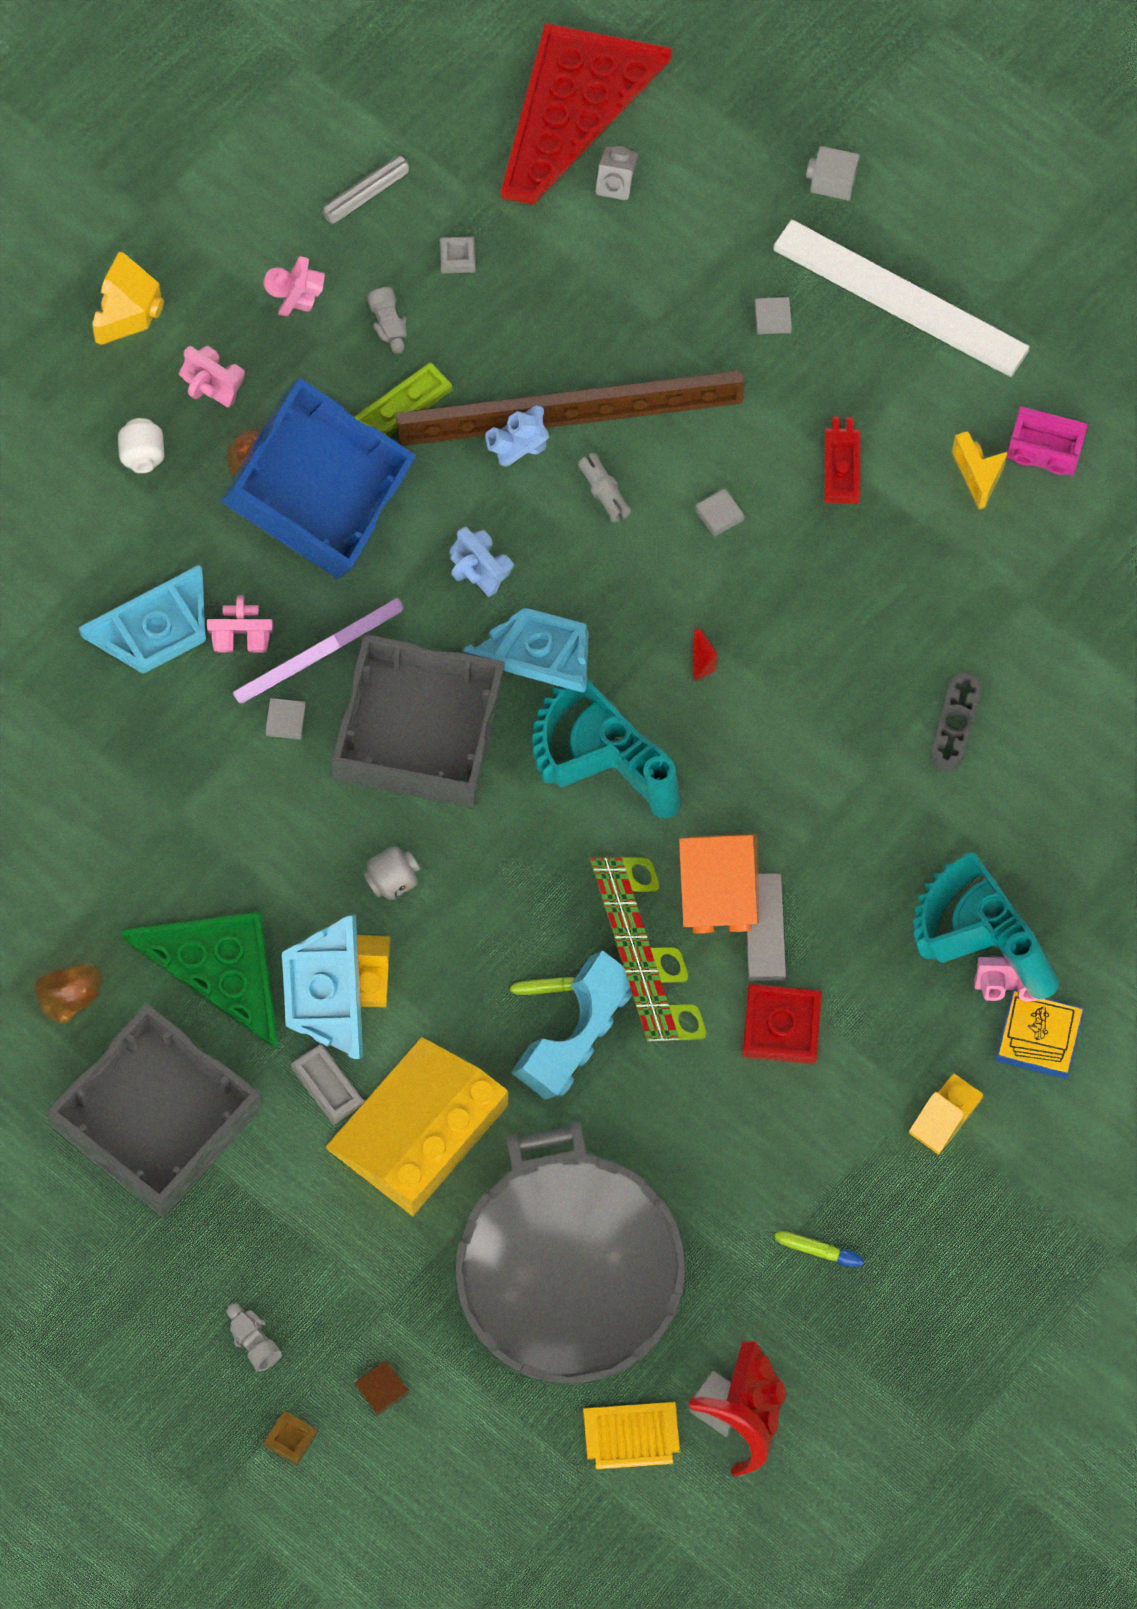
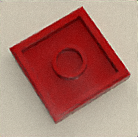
(782, 1024)

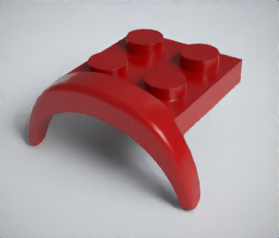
(750, 1405)

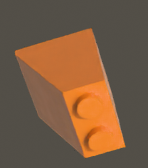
(720, 882)

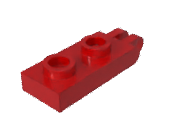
(842, 463)

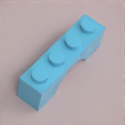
(599, 990)

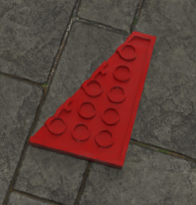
(571, 99)

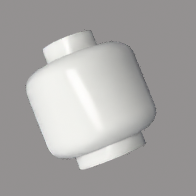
(141, 445)

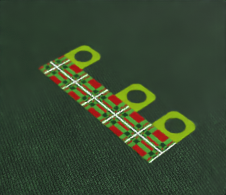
(639, 960)

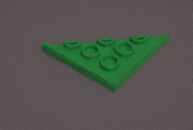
(220, 962)

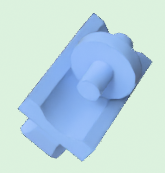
(521, 435)
(476, 563)

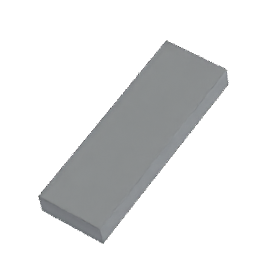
(766, 938)

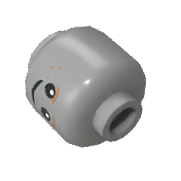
(392, 873)

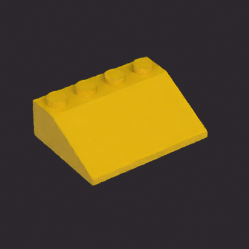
(419, 1124)

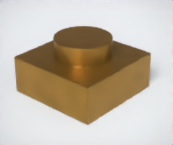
(290, 1438)

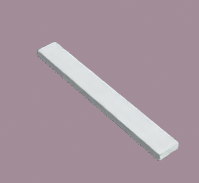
(901, 298)

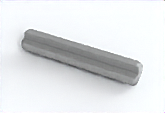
(365, 189)

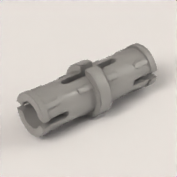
(604, 487)

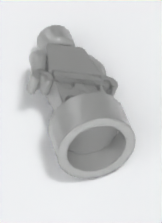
(390, 327)
(247, 1330)

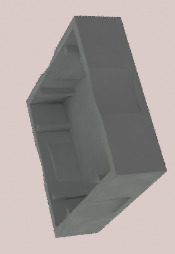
(418, 721)
(154, 1110)

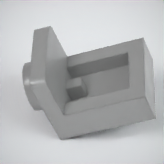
(616, 172)

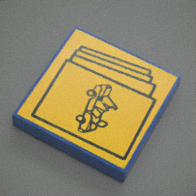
(1040, 1035)

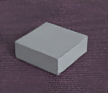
(457, 254)
(772, 315)
(719, 512)
(285, 718)

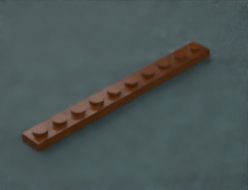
(573, 407)

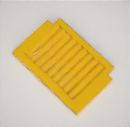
(631, 1435)

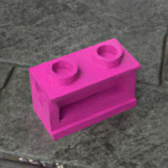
(1046, 441)

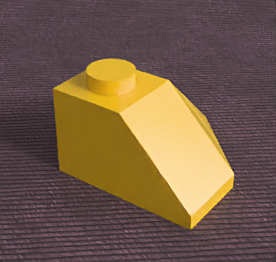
(128, 301)

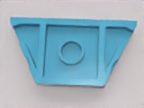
(153, 624)
(540, 648)
(325, 987)

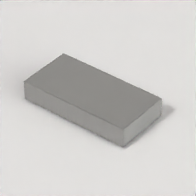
(327, 1084)

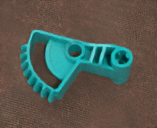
(634, 756)
(980, 921)

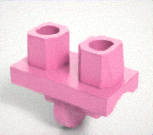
(297, 287)
(209, 378)
(257, 630)
(996, 976)

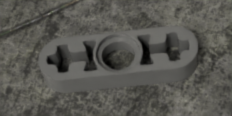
(961, 736)

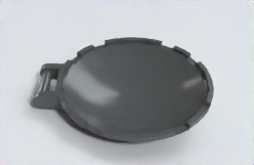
(569, 1264)

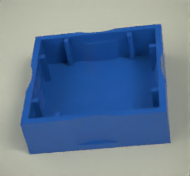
(317, 478)

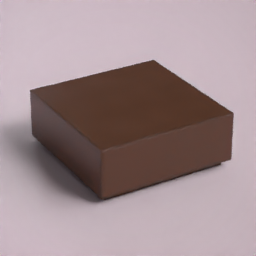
(381, 1388)

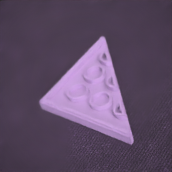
(318, 651)

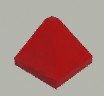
(703, 656)

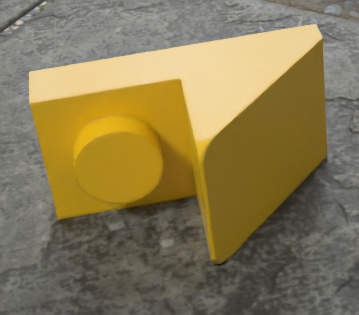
(979, 473)
(373, 969)
(945, 1113)

